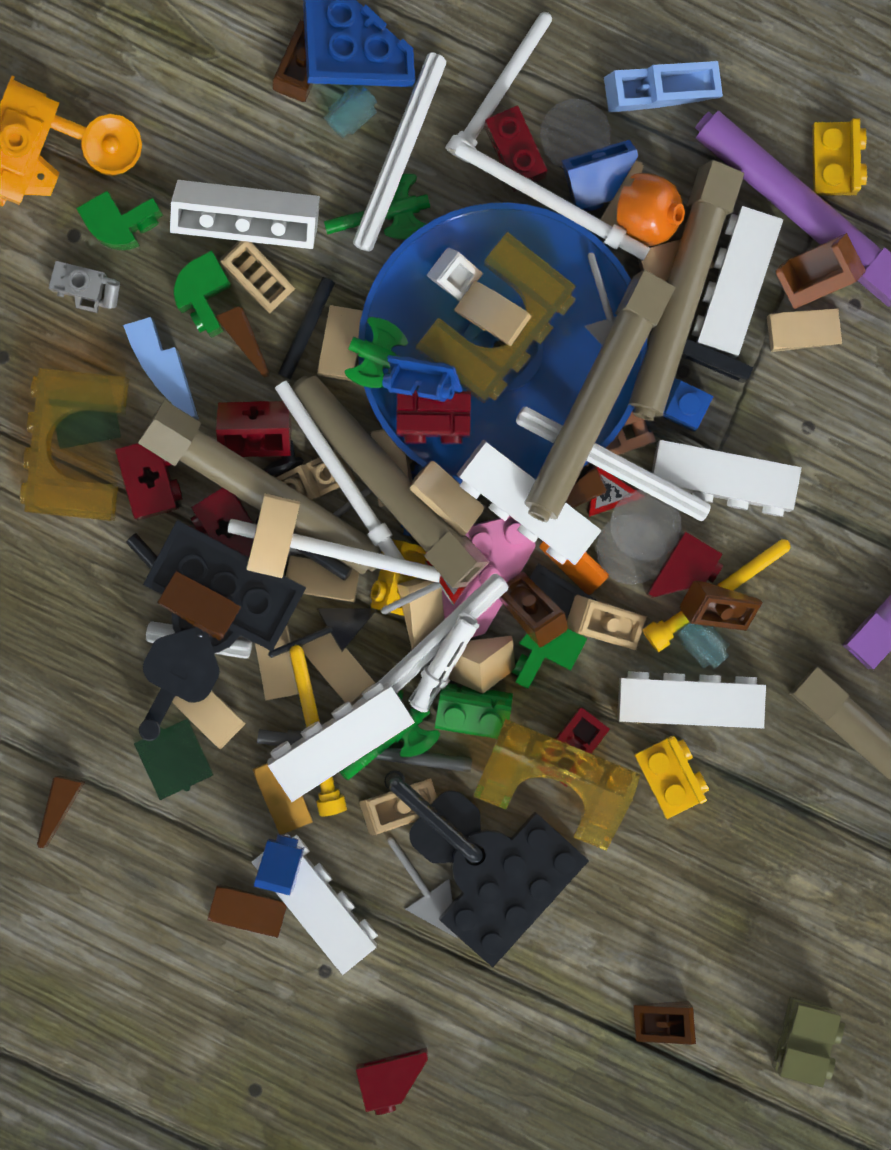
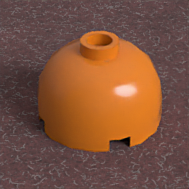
(650, 209)

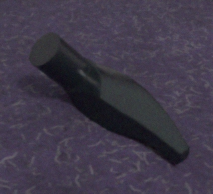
(284, 464)

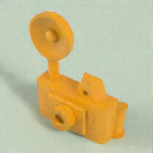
(108, 142)

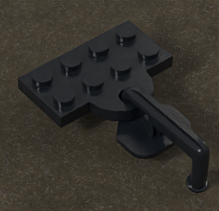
(186, 660)
(502, 888)

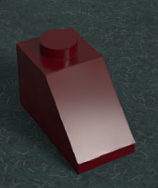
(688, 562)
(389, 1079)

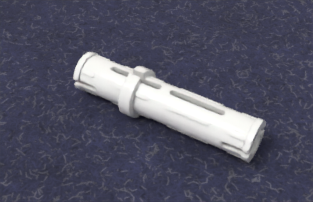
(436, 674)

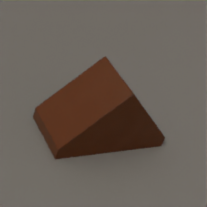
(665, 1022)

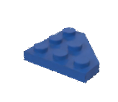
(353, 46)

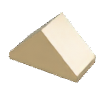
(484, 663)

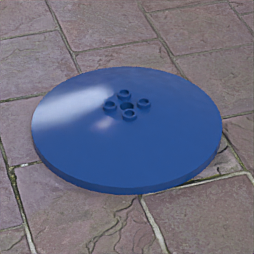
(556, 366)

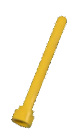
(662, 632)
(330, 799)

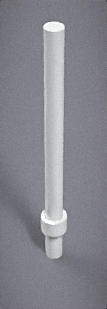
(614, 236)
(378, 533)
(346, 553)

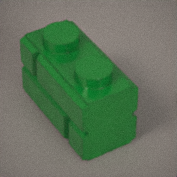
(471, 711)

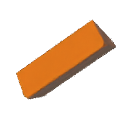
(585, 574)

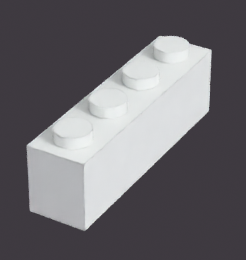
(244, 214)
(738, 281)
(728, 477)
(507, 488)
(691, 702)
(339, 741)
(327, 915)

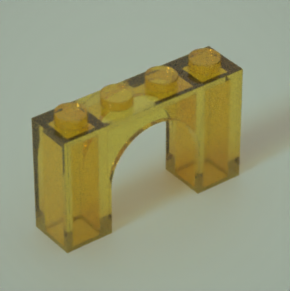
(543, 295)
(58, 396)
(527, 754)

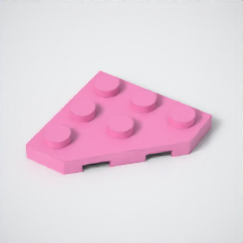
(507, 554)

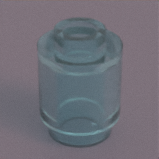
(351, 111)
(704, 644)

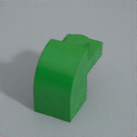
(112, 227)
(195, 285)
(561, 651)

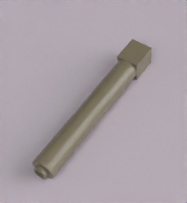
(710, 202)
(635, 318)
(177, 438)
(446, 550)
(846, 718)

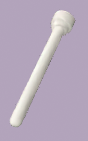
(501, 85)

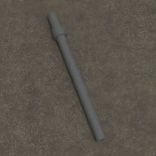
(390, 754)

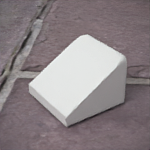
(454, 273)

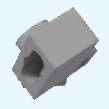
(84, 284)

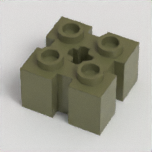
(807, 1042)

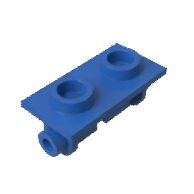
(436, 380)

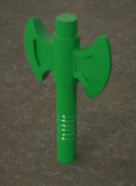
(400, 210)
(375, 353)
(415, 742)

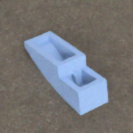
(662, 86)
(161, 365)

